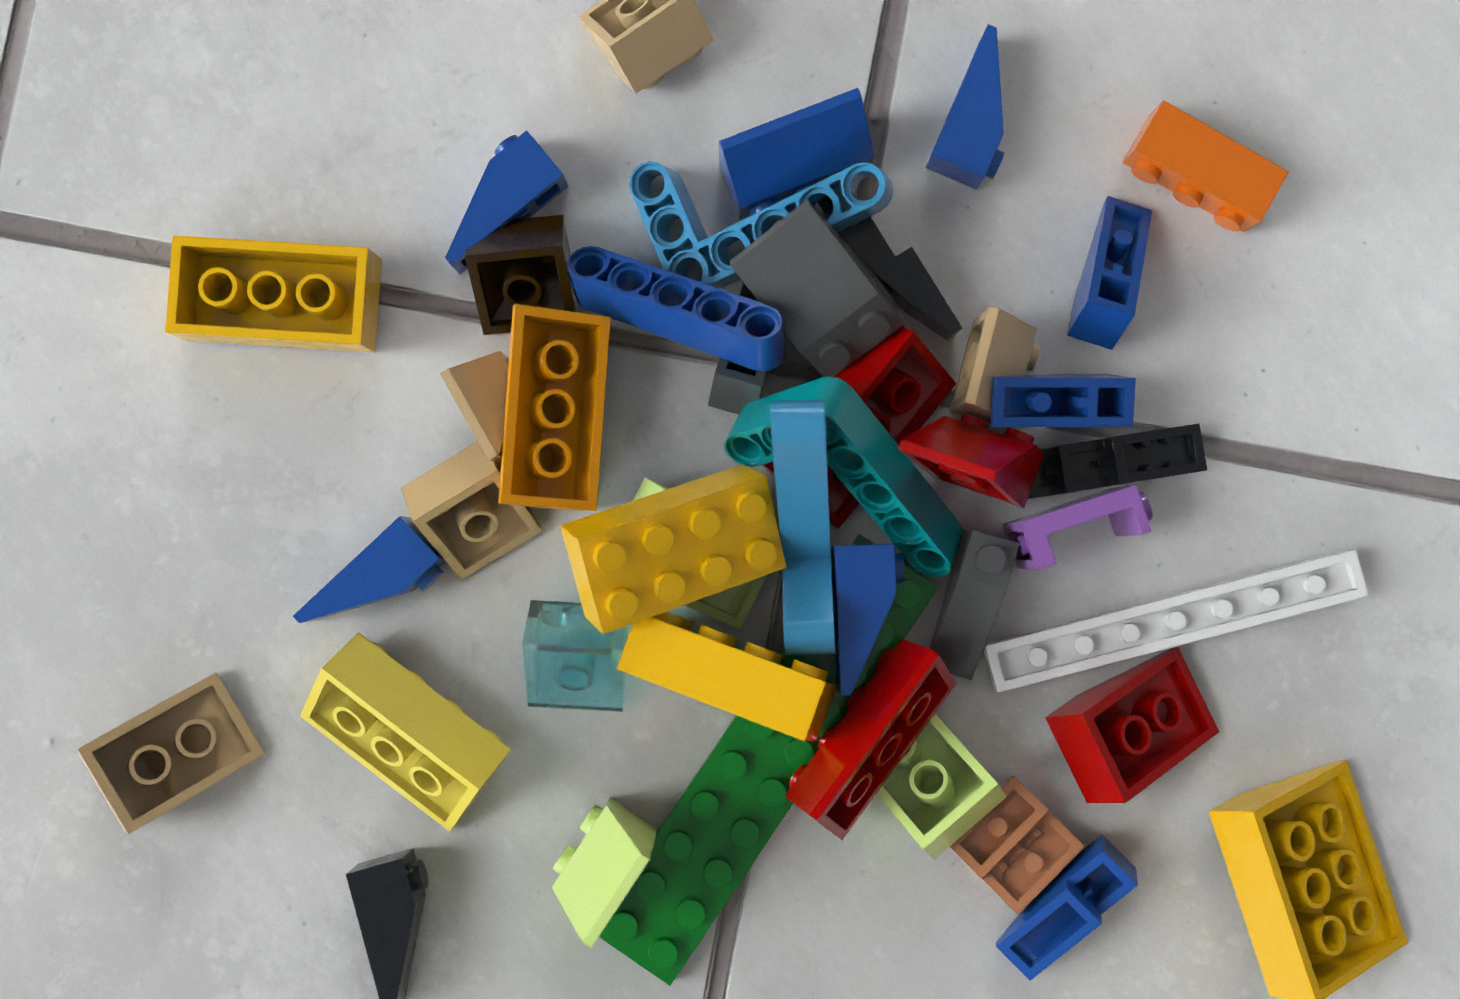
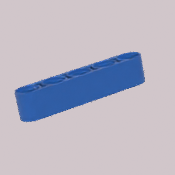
(678, 308)

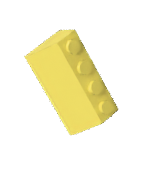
(403, 730)

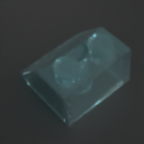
(571, 660)

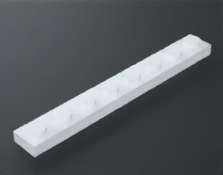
(1175, 620)

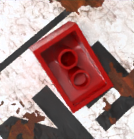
(976, 457)
(1132, 728)

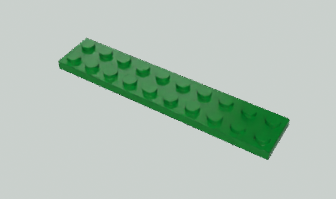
(733, 813)

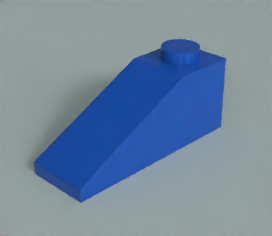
(974, 124)
(511, 188)
(1111, 274)
(1063, 400)
(386, 568)
(862, 596)

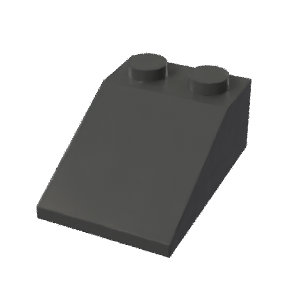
(821, 288)

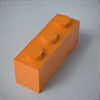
(1204, 168)

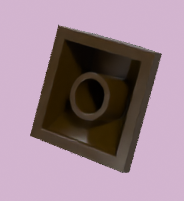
(520, 266)

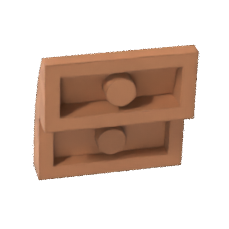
(1017, 846)

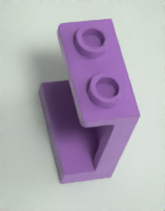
(1125, 506)

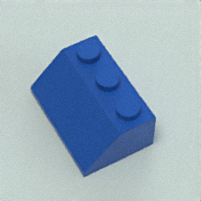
(794, 152)

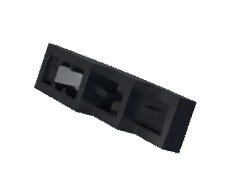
(901, 274)
(1120, 460)

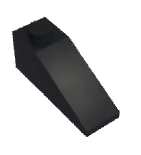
(389, 910)

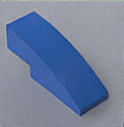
(1068, 907)

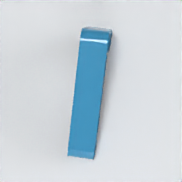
(713, 250)
(803, 525)

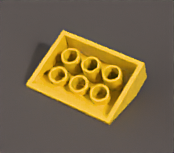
(1309, 881)

